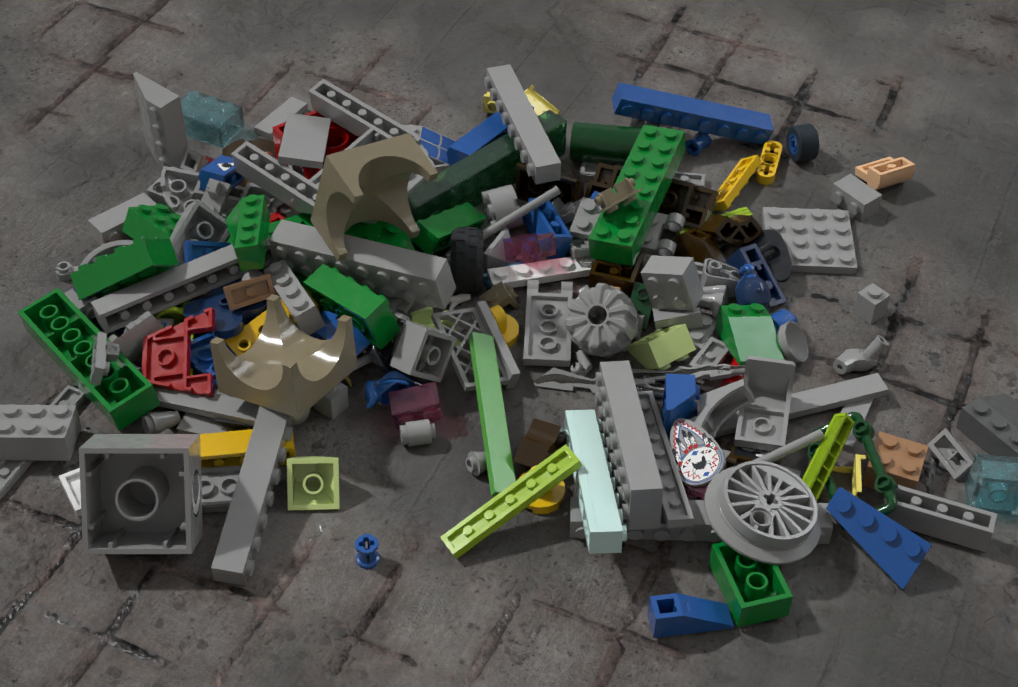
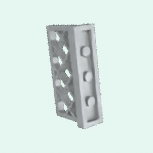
(484, 324)

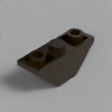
(697, 245)

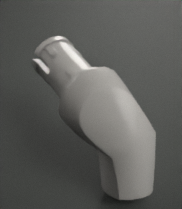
(860, 359)

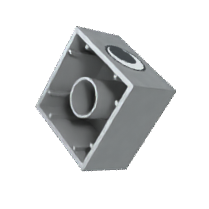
(141, 493)

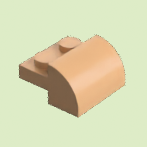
(886, 172)

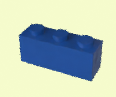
(547, 220)

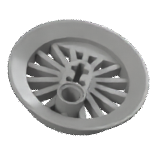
(764, 508)

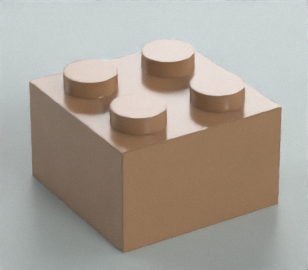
(900, 459)

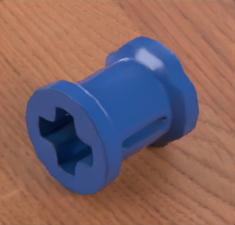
(695, 145)
(361, 557)

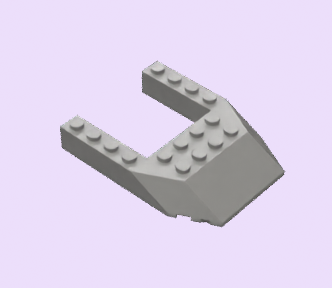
(346, 112)

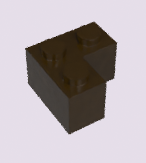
(616, 274)

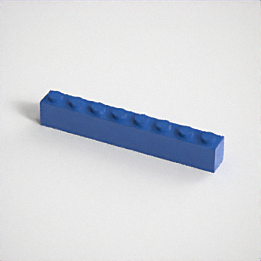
(692, 114)

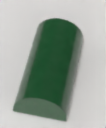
(602, 143)

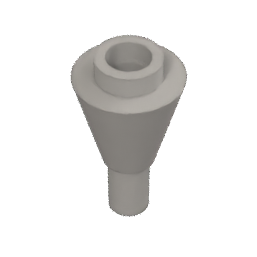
(476, 462)

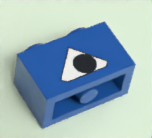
(221, 170)

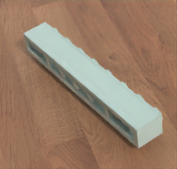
(594, 483)

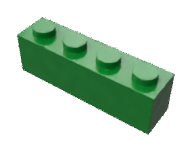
(437, 229)

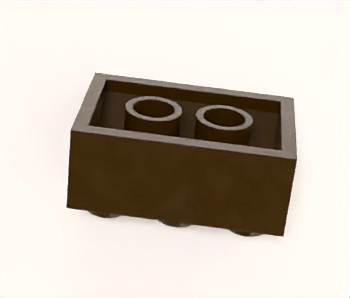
(525, 188)

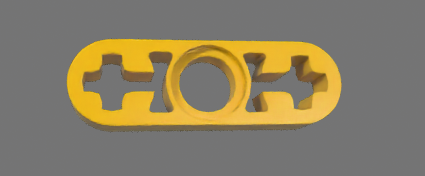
(766, 167)

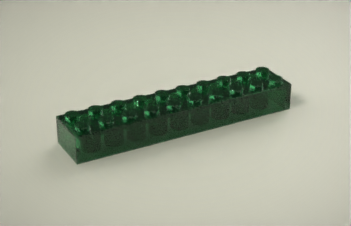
(479, 172)

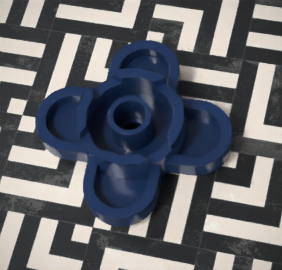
(227, 322)

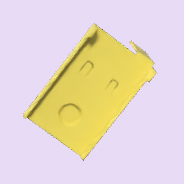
(538, 102)
(856, 473)

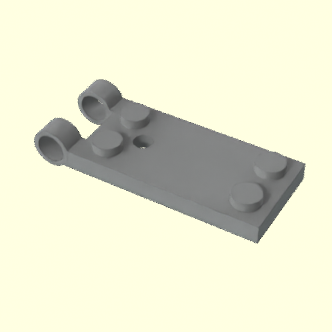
(587, 217)
(546, 335)

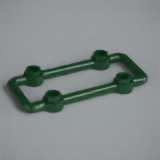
(884, 484)

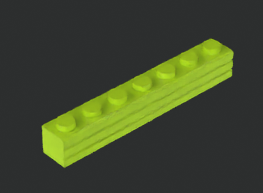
(828, 453)

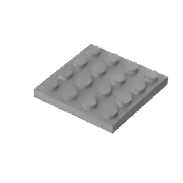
(815, 238)

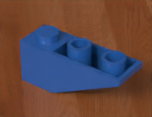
(686, 614)

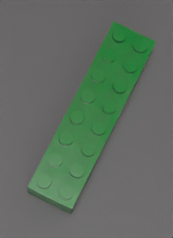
(652, 166)
(70, 341)

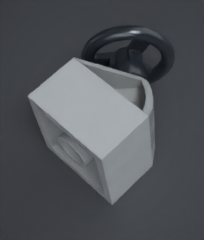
(417, 351)

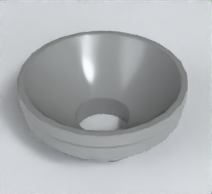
(792, 342)

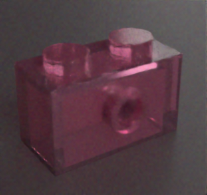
(529, 247)
(416, 404)

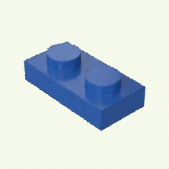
(197, 249)

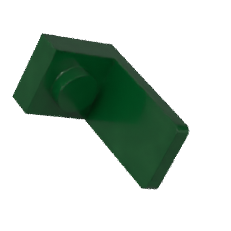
(641, 302)

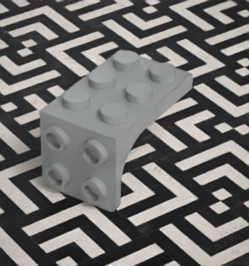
(765, 421)

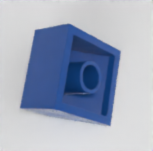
(679, 399)

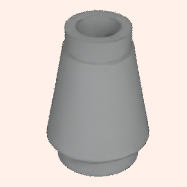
(160, 421)

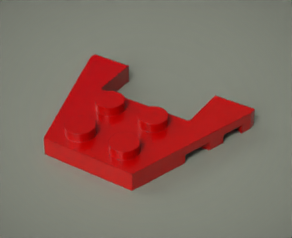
(168, 356)

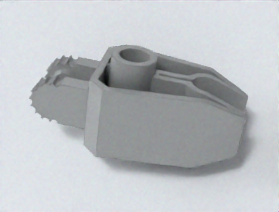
(717, 273)

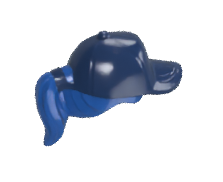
(752, 288)
(390, 382)

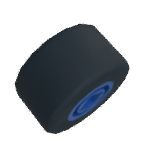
(802, 142)

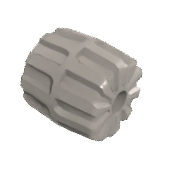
(593, 308)

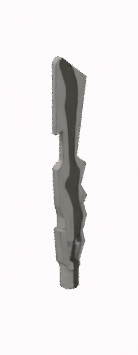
(706, 371)
(565, 380)

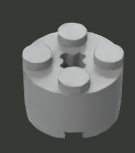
(501, 203)

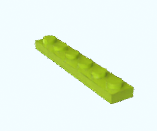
(511, 501)

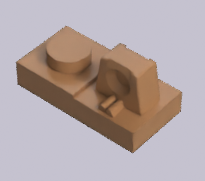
(249, 291)

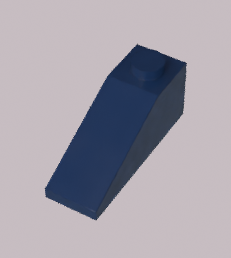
(752, 255)

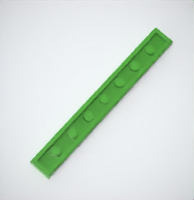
(491, 412)

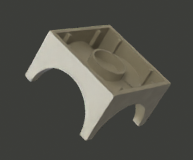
(366, 186)
(285, 365)

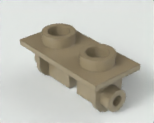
(625, 192)

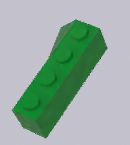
(249, 231)

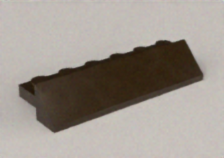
(681, 197)

